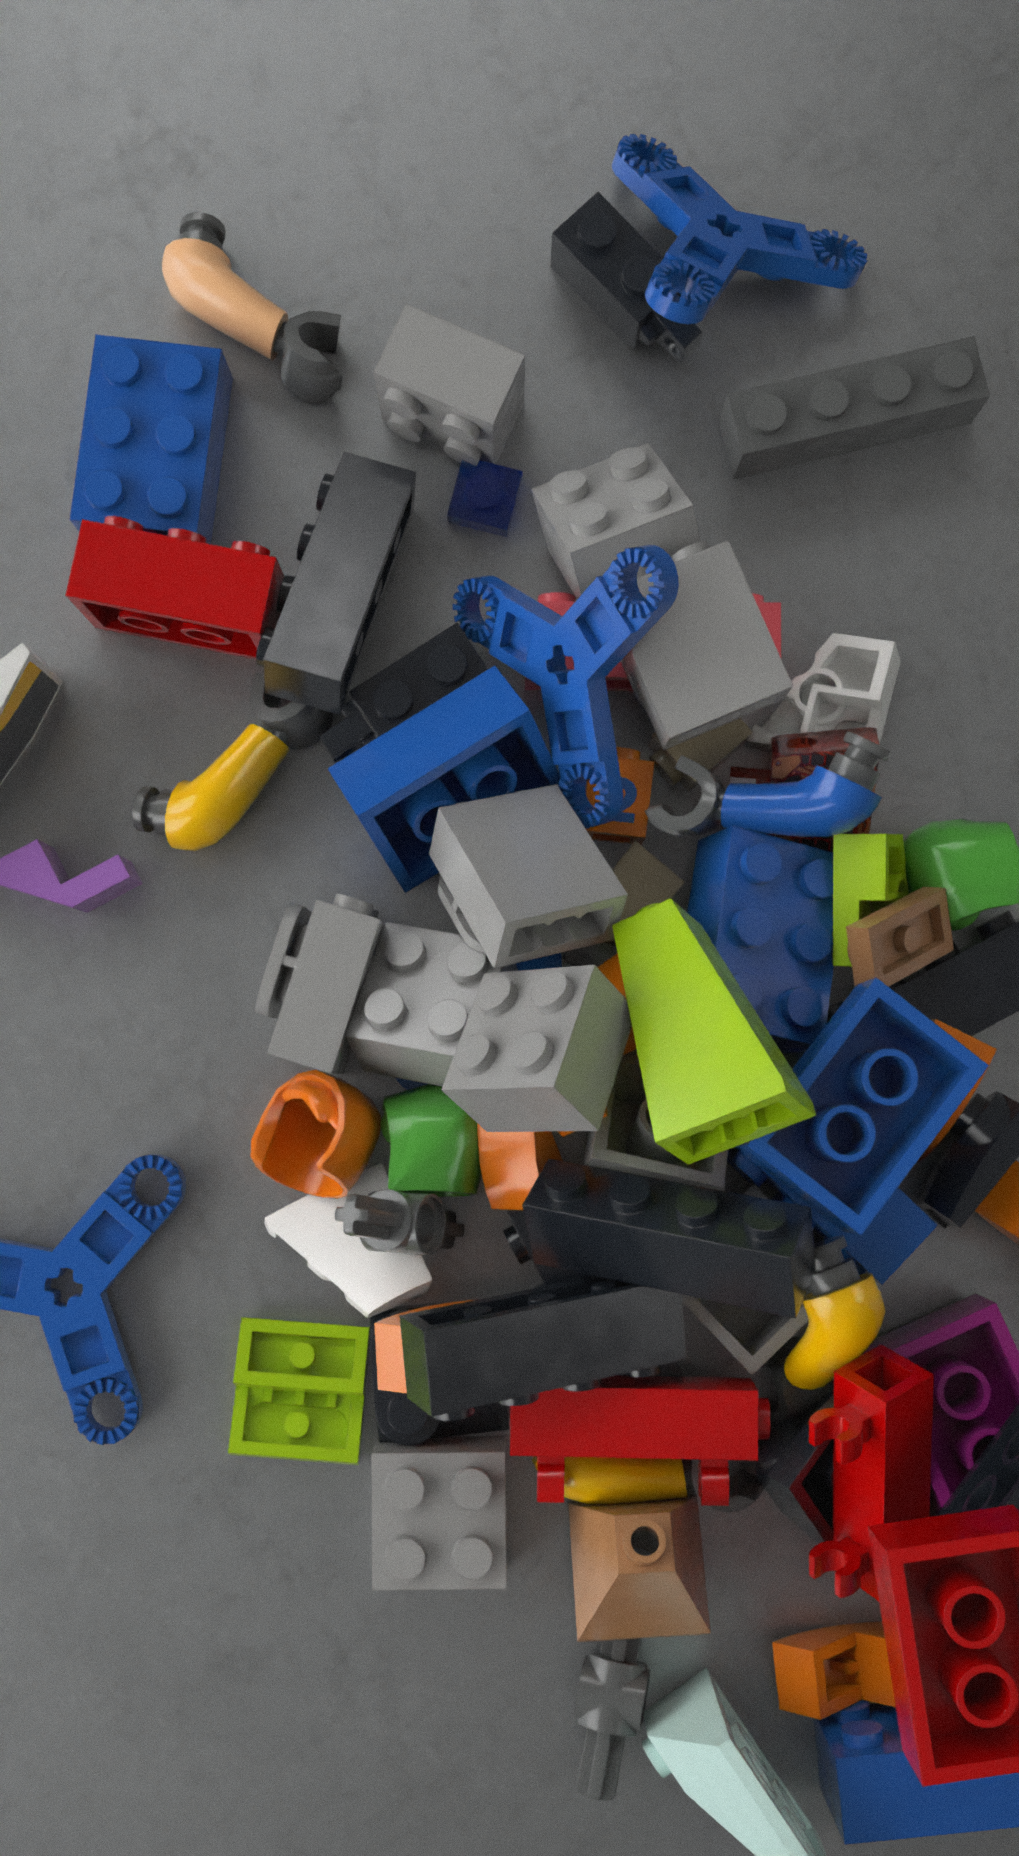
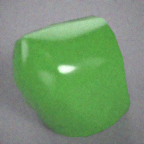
(970, 860)
(430, 1143)

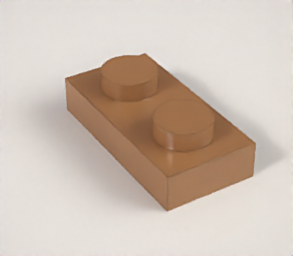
(900, 937)

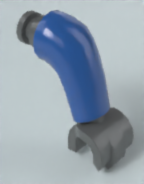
(814, 807)

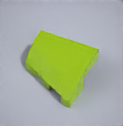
(866, 877)

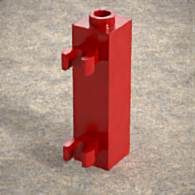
(644, 1419)
(878, 1460)

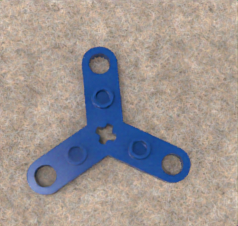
(719, 240)
(598, 635)
(84, 1330)

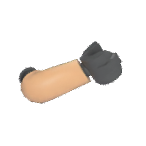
(206, 287)

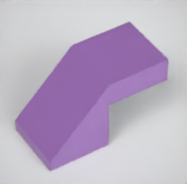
(39, 873)

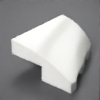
(842, 690)
(368, 1278)

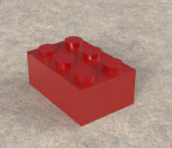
(174, 586)
(953, 1639)

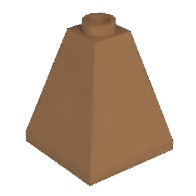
(635, 1594)

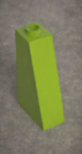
(699, 1043)

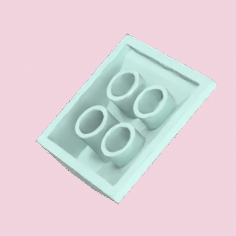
(725, 1770)

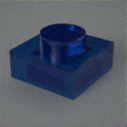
(485, 497)

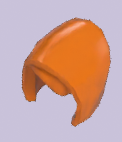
(316, 1135)

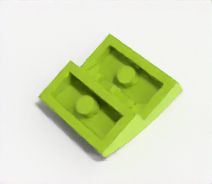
(299, 1391)

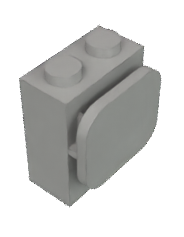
(708, 652)
(524, 876)
(317, 979)

